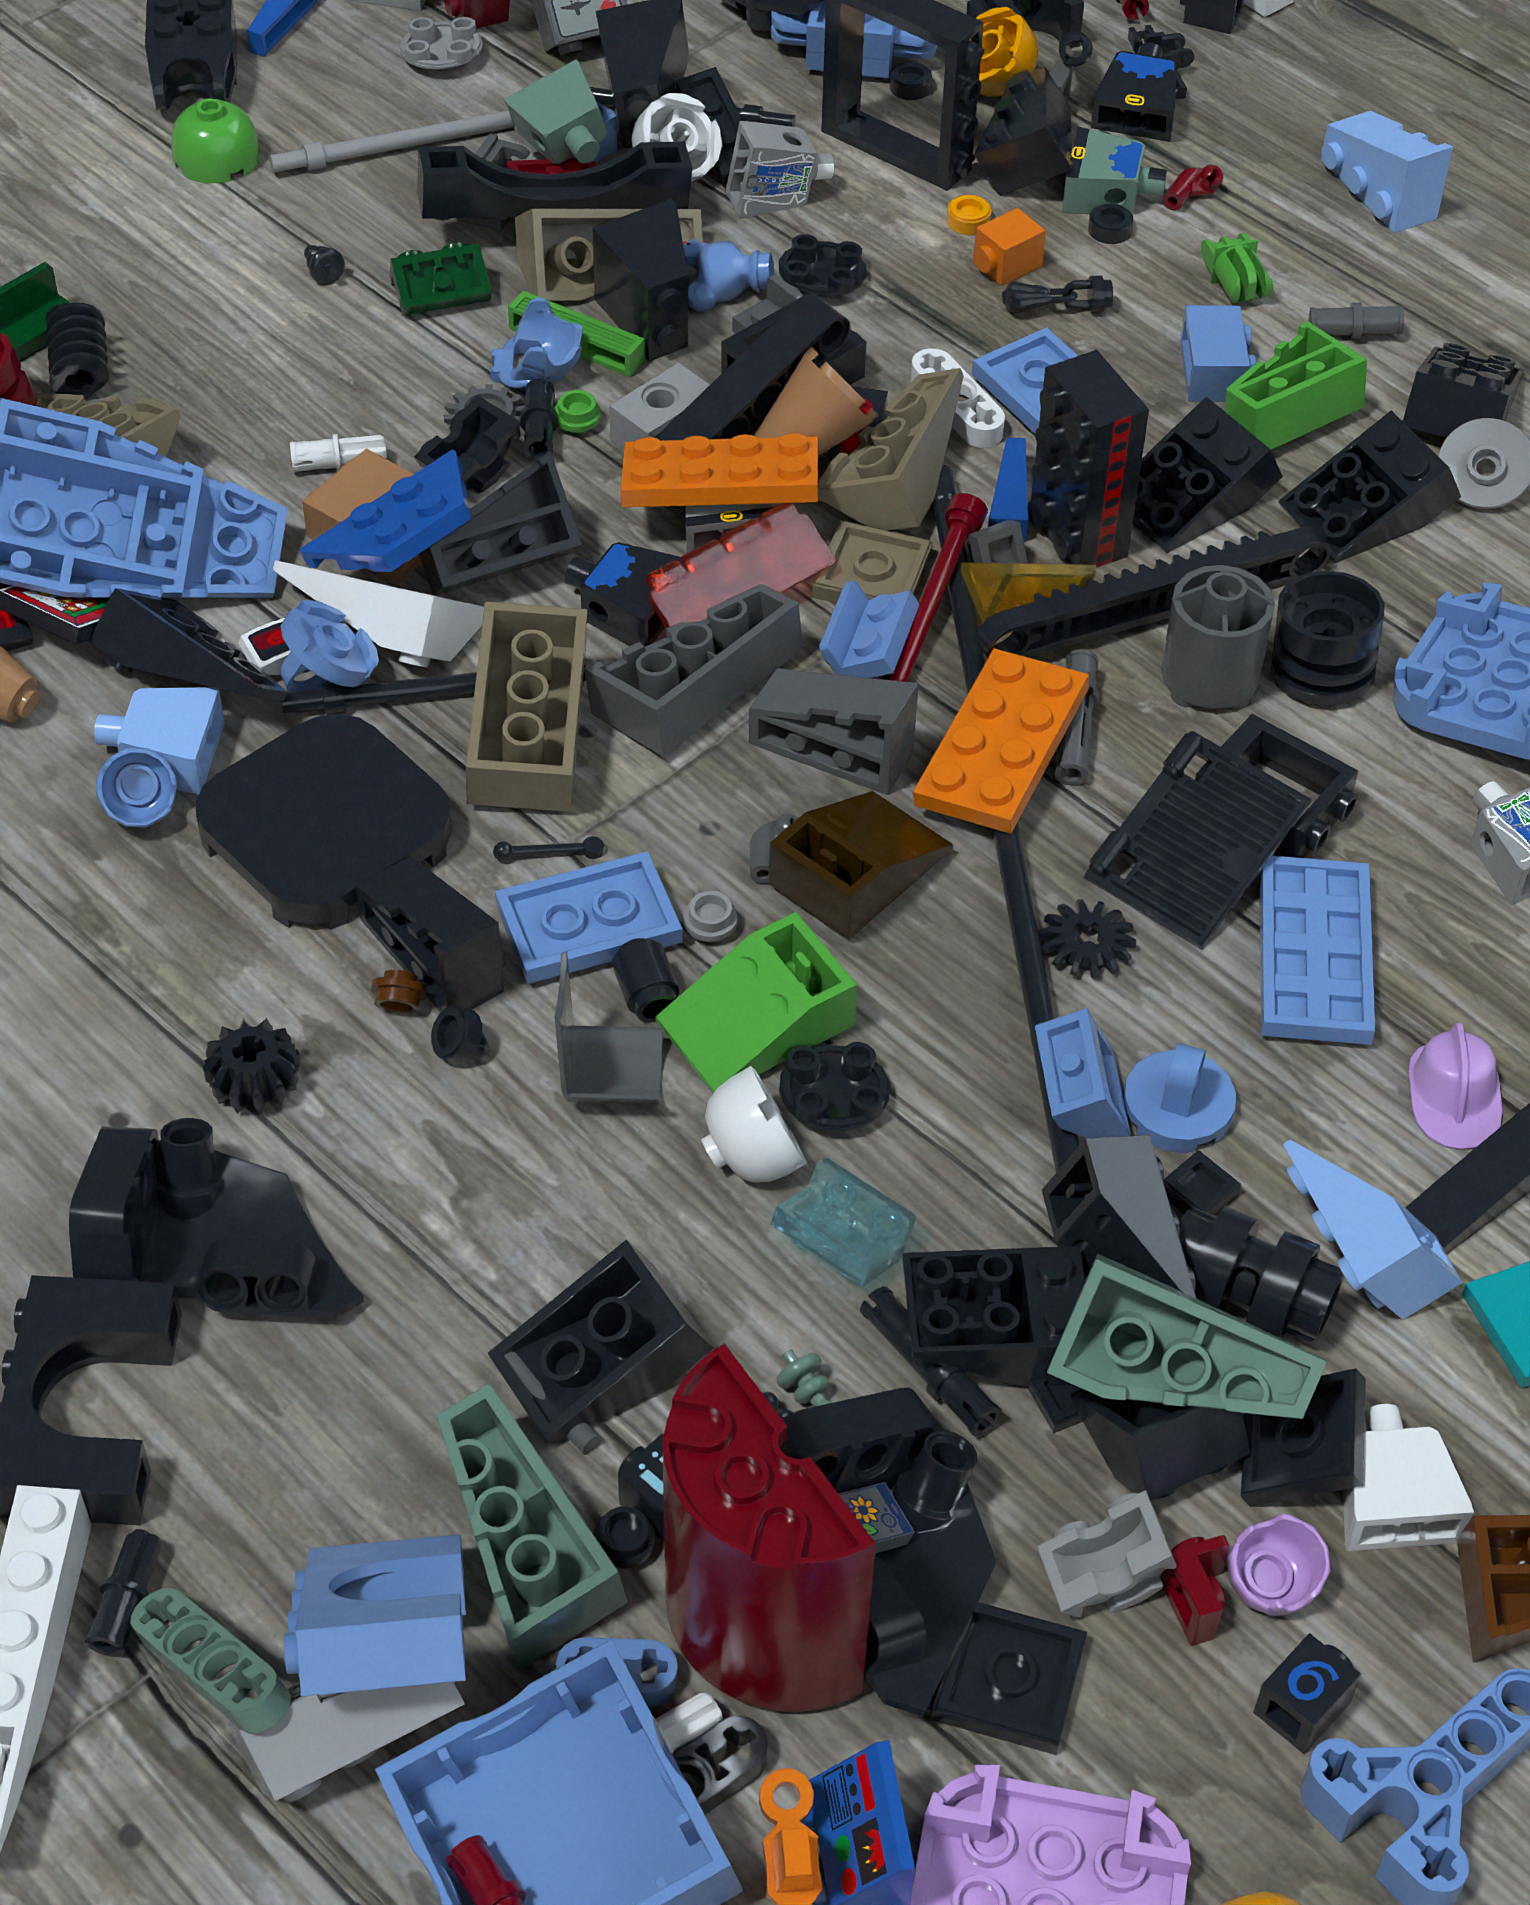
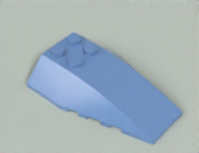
(112, 513)

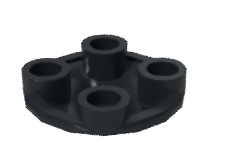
(823, 266)
(834, 1086)

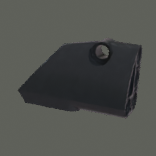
(202, 1223)
(935, 1581)

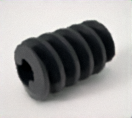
(76, 349)

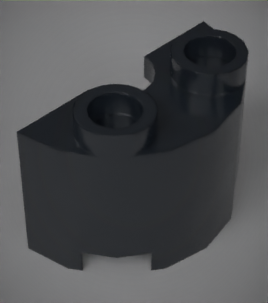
(481, 440)

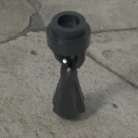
(1024, 297)

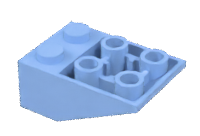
(1381, 1241)

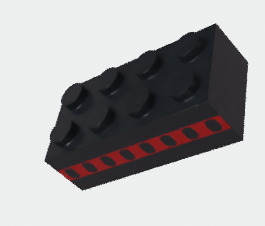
(1087, 460)

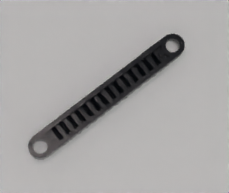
(1143, 596)

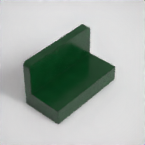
(25, 308)

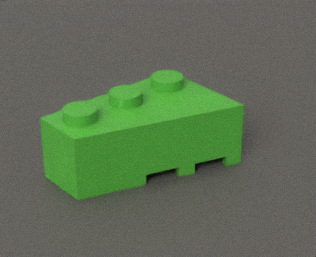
(1298, 388)

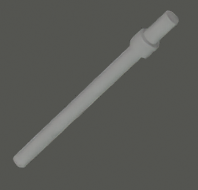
(316, 155)

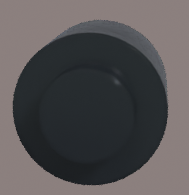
(645, 978)

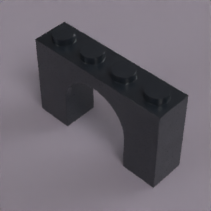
(58, 1331)

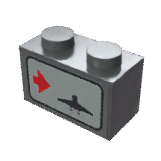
(569, 22)

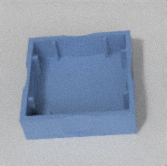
(567, 1796)

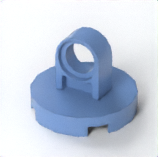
(325, 647)
(1180, 1099)

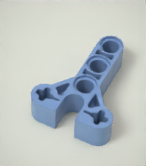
(1354, 1783)

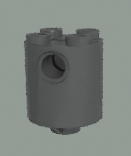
(1217, 637)

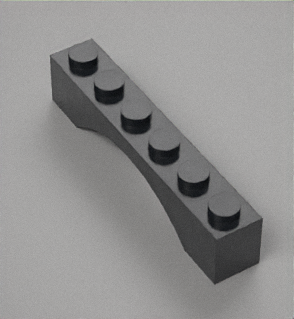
(463, 185)

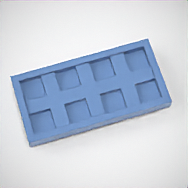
(1316, 950)

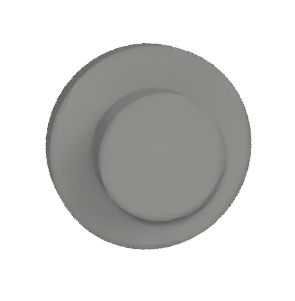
(710, 916)

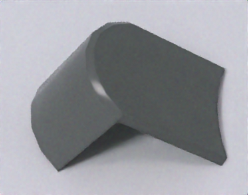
(605, 1061)

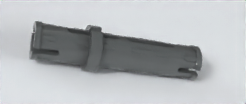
(1075, 744)

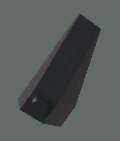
(176, 643)

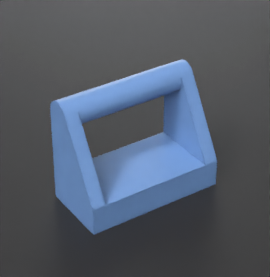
(1081, 1076)

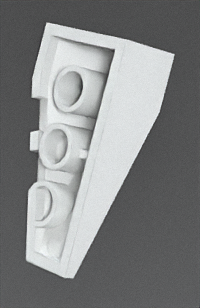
(392, 616)

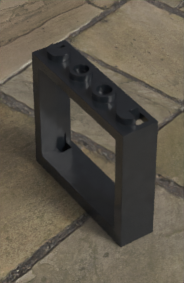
(843, 81)

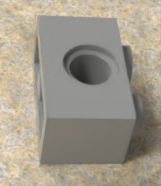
(653, 405)

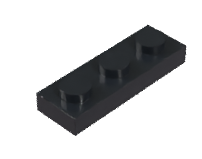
(713, 94)

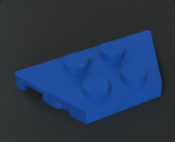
(399, 522)

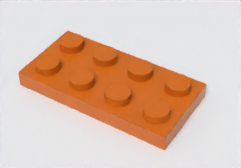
(720, 471)
(1001, 740)

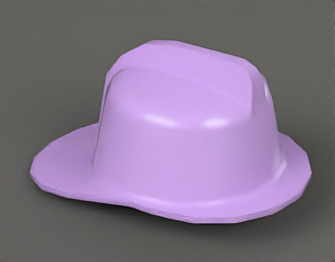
(1455, 1089)

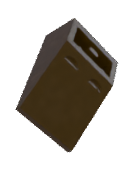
(852, 859)

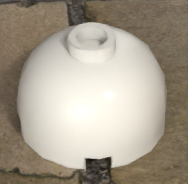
(679, 120)
(750, 1131)

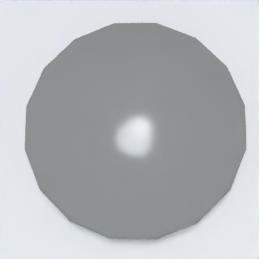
(441, 43)

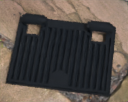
(1197, 839)

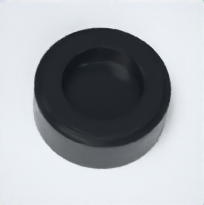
(910, 81)
(1110, 224)

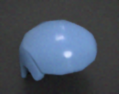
(136, 787)

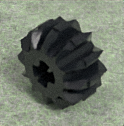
(251, 1065)

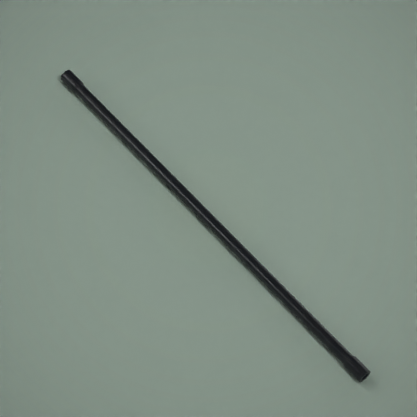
(1008, 846)

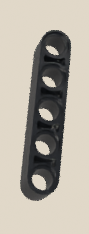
(752, 383)

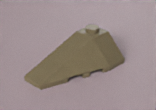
(558, 248)
(147, 420)

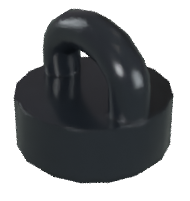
(458, 1035)

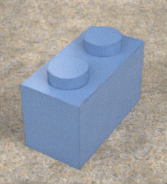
(1214, 350)

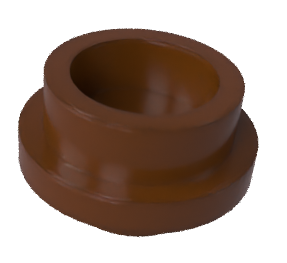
(398, 991)

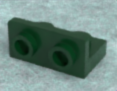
(440, 278)

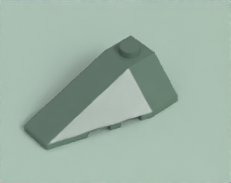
(1166, 1347)

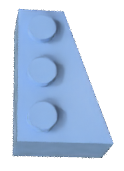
(1388, 168)

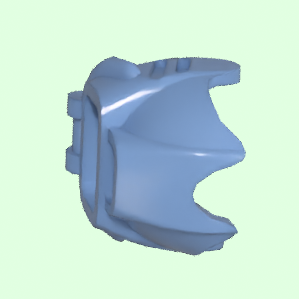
(548, 345)

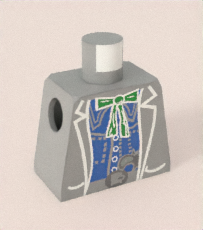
(773, 168)
(1504, 838)

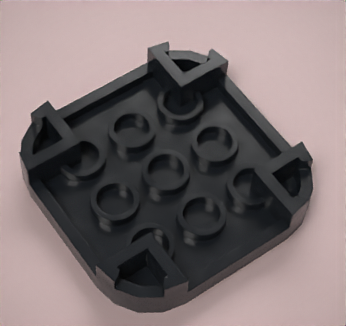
(322, 816)

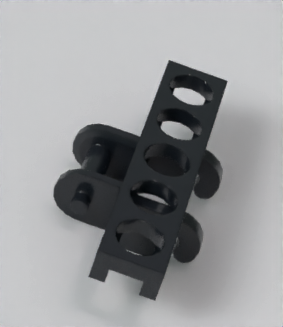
(1172, 48)

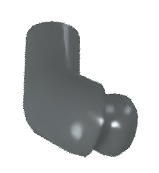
(761, 846)

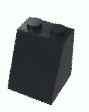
(642, 56)
(644, 276)

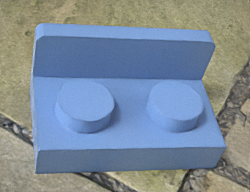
(867, 634)

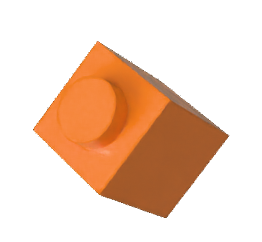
(1009, 246)

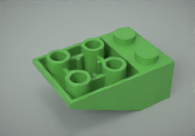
(761, 1003)

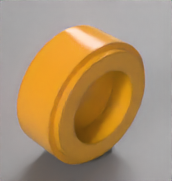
(967, 213)

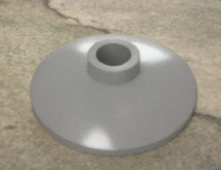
(1492, 444)

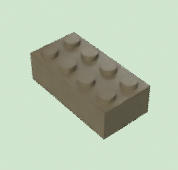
(526, 707)

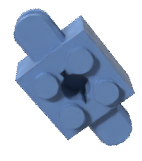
(879, 46)

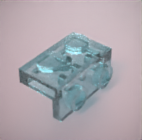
(846, 1223)

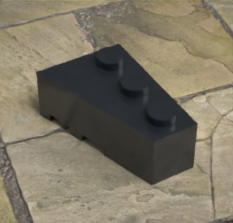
(1026, 133)

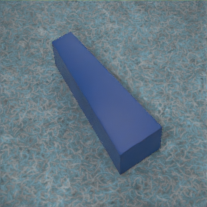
(274, 22)
(1011, 487)

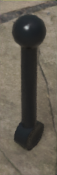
(591, 848)

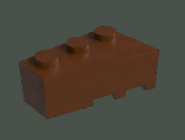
(1496, 1582)

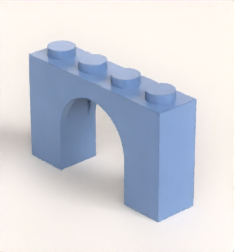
(378, 1616)

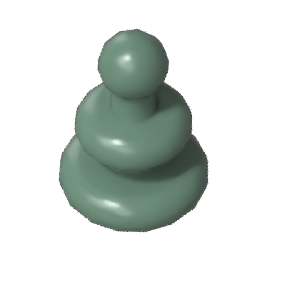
(800, 1373)

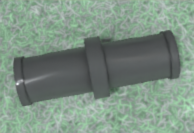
(1358, 320)

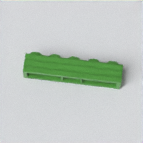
(599, 340)

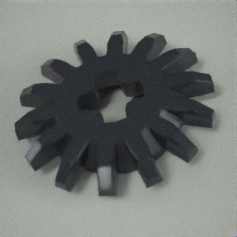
(1088, 955)

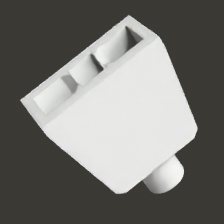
(1407, 1488)

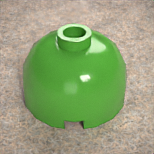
(214, 141)

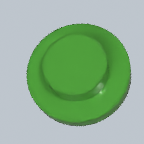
(577, 411)

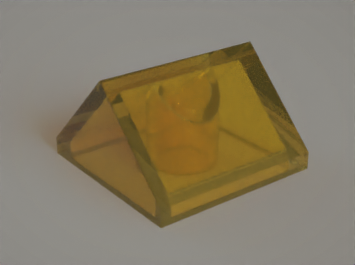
(1010, 585)

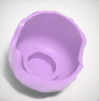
(1279, 1565)

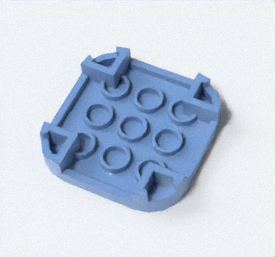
(1471, 673)

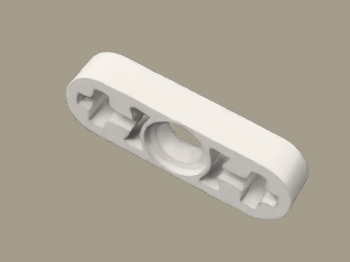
(989, 416)

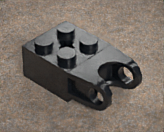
(191, 48)

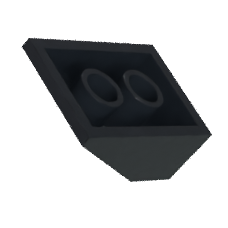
(602, 1344)

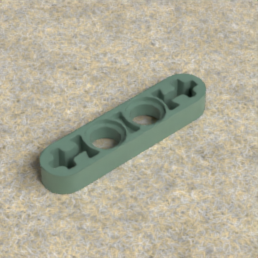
(209, 1658)

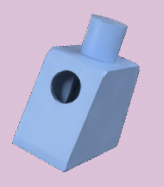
(174, 723)

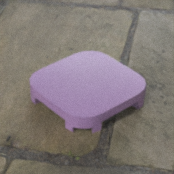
(1045, 1845)

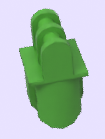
(1237, 267)

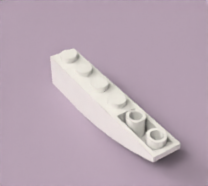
(37, 1593)

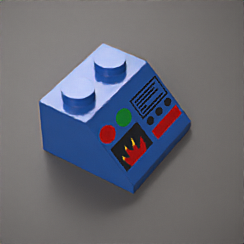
(862, 1831)

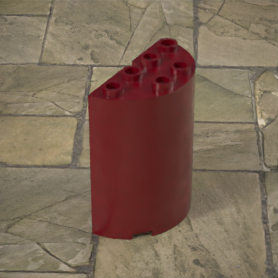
(759, 1551)

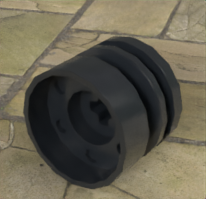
(1327, 637)

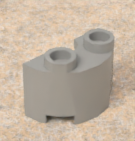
(1109, 1561)

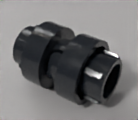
(1294, 1284)

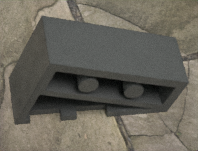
(838, 724)

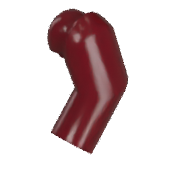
(1191, 184)

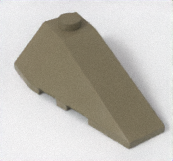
(900, 460)

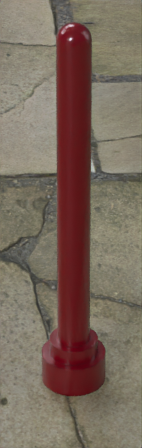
(963, 516)

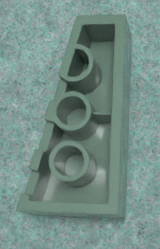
(533, 1543)

